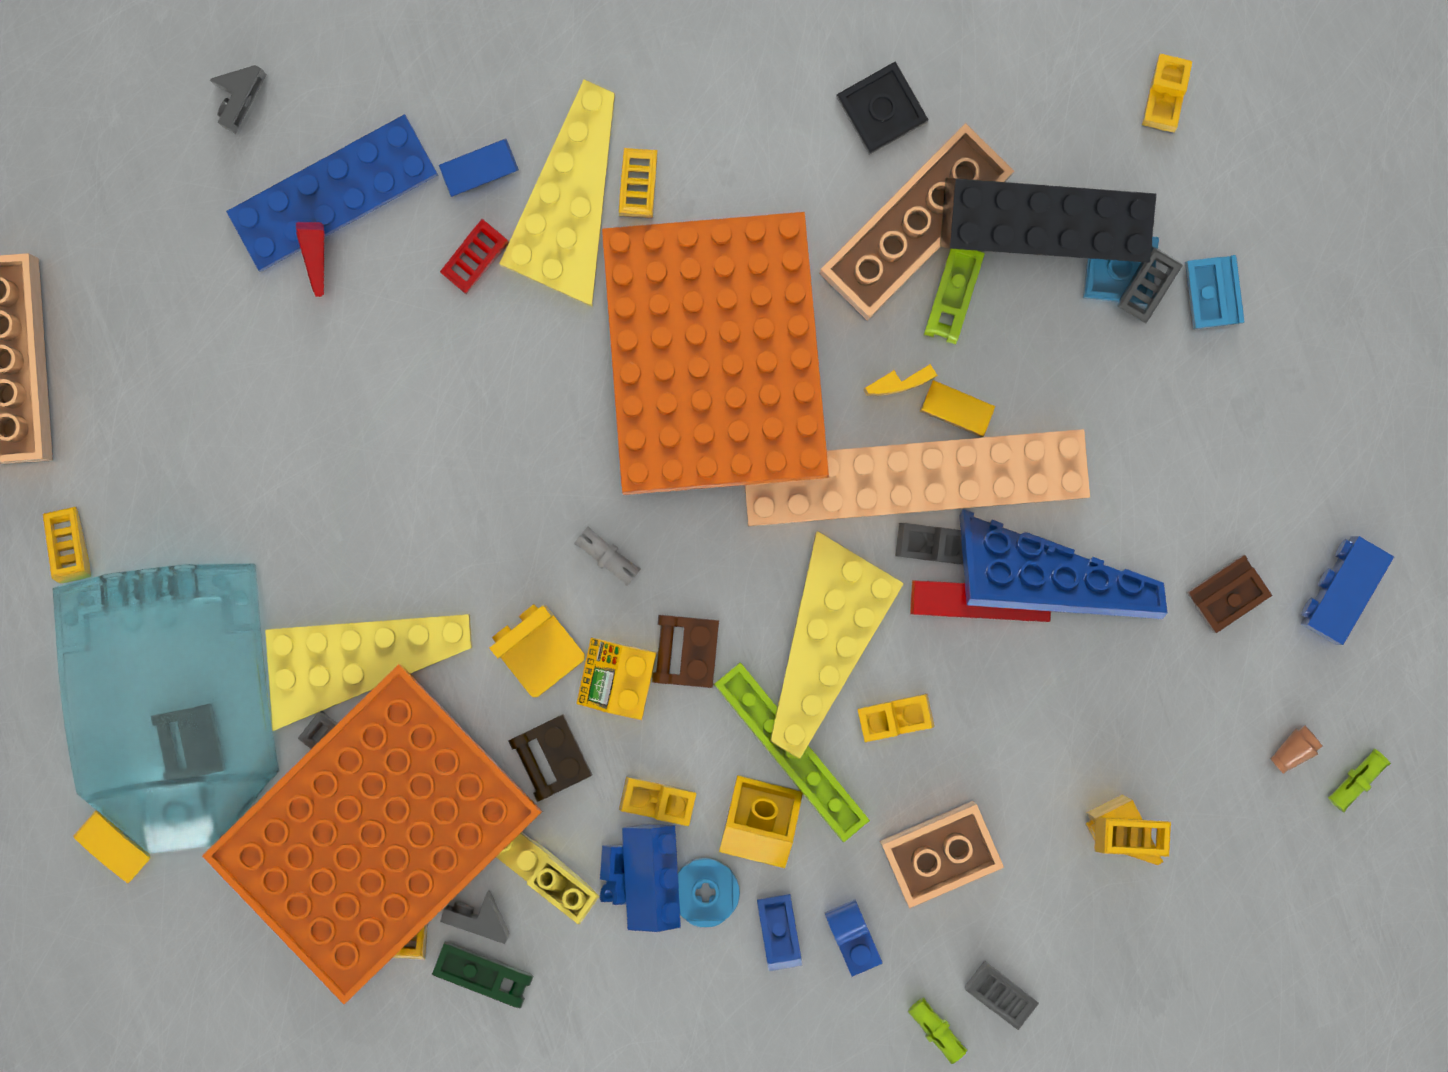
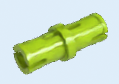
(1359, 780)
(937, 1030)

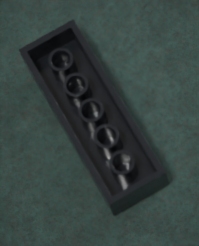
(1047, 220)

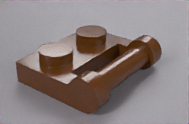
(697, 651)

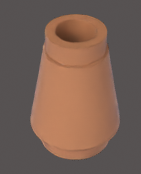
(1296, 749)

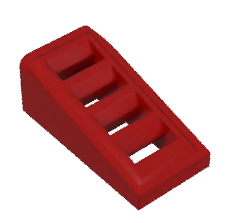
(473, 238)
(312, 247)

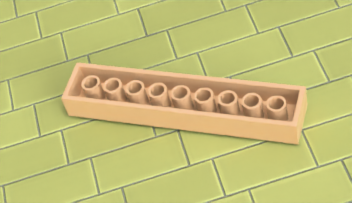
(930, 478)

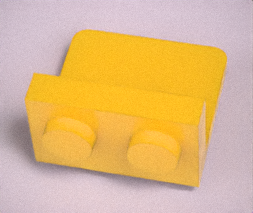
(537, 650)

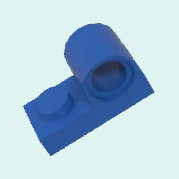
(779, 932)
(853, 938)

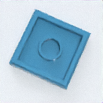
(1110, 278)

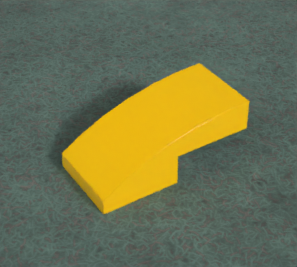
(1167, 93)
(892, 384)
(896, 717)
(657, 801)
(111, 847)

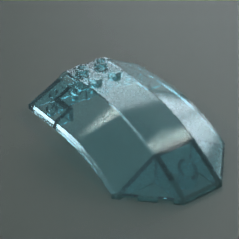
(166, 699)

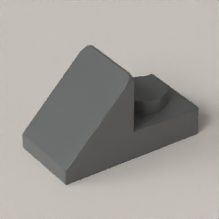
(243, 86)
(486, 924)

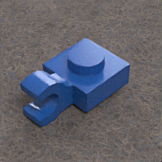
(613, 872)

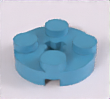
(720, 905)

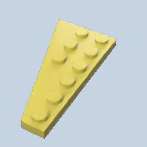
(563, 217)
(834, 624)
(336, 662)

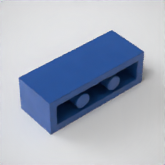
(1346, 589)
(651, 877)

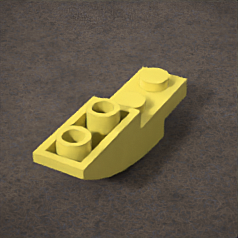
(549, 877)

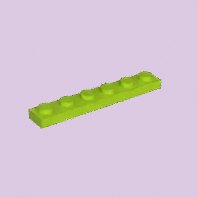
(807, 772)

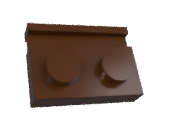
(1229, 594)

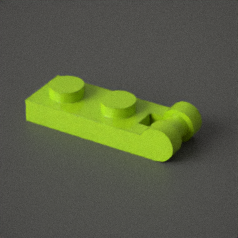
(954, 293)

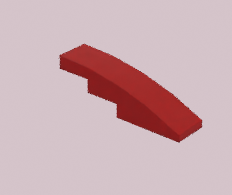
(950, 601)

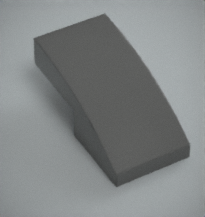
(929, 543)

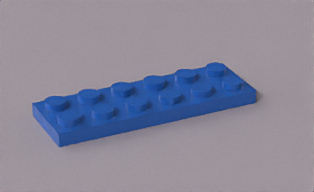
(333, 191)

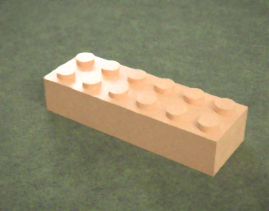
(908, 225)
(23, 372)

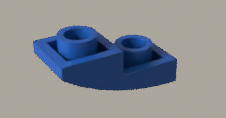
(478, 167)

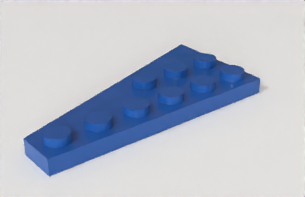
(1041, 575)

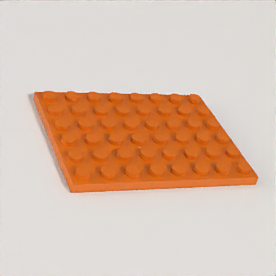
(714, 353)
(372, 833)

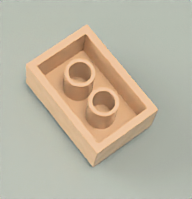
(941, 854)

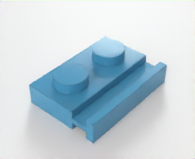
(1214, 292)

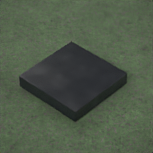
(882, 108)

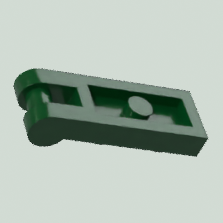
(481, 974)

